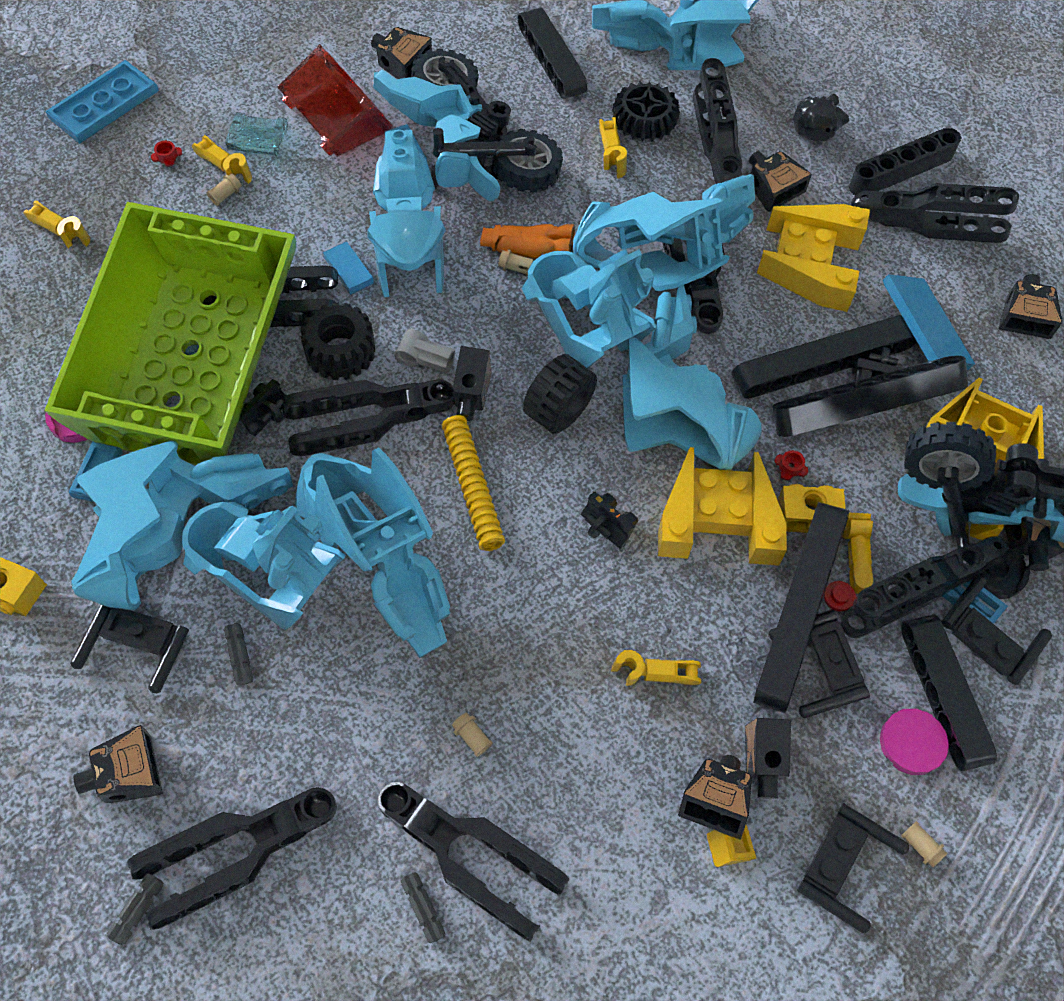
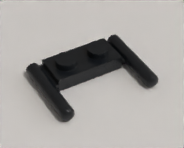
(137, 632)
(988, 640)
(837, 664)
(835, 859)

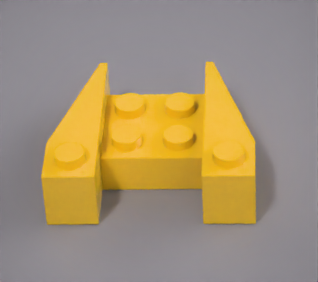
(807, 251)
(998, 419)
(724, 504)

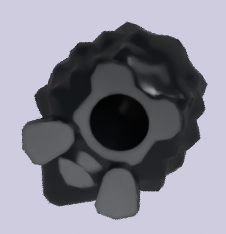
(819, 118)

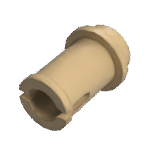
(224, 189)
(514, 262)
(471, 734)
(924, 844)

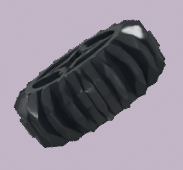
(631, 109)

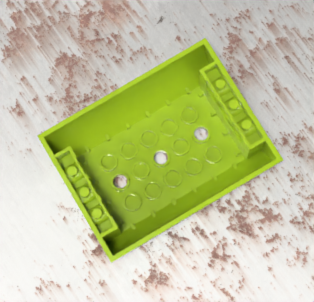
(152, 309)

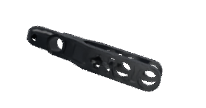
(723, 147)
(909, 210)
(311, 274)
(703, 292)
(400, 404)
(921, 585)
(271, 829)
(439, 829)

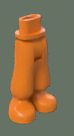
(529, 240)

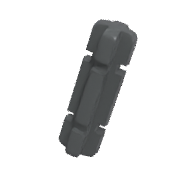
(238, 654)
(423, 907)
(135, 909)

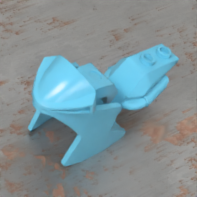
(690, 36)
(653, 218)
(405, 233)
(606, 293)
(682, 402)
(145, 526)
(273, 540)
(407, 584)

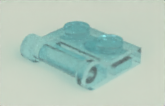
(256, 134)

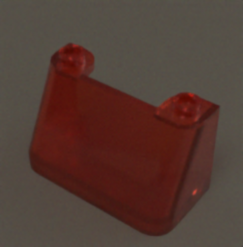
(332, 103)

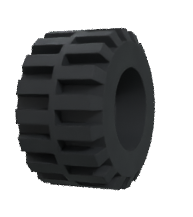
(335, 323)
(559, 393)

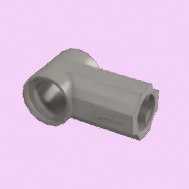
(417, 349)

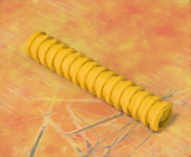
(473, 483)

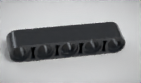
(552, 53)
(905, 161)
(948, 692)

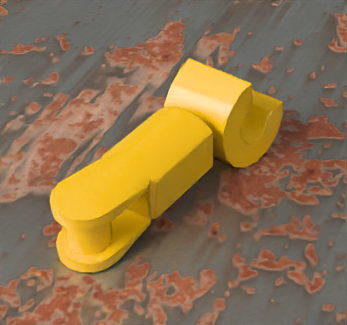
(613, 151)
(229, 163)
(66, 228)
(859, 532)
(657, 669)

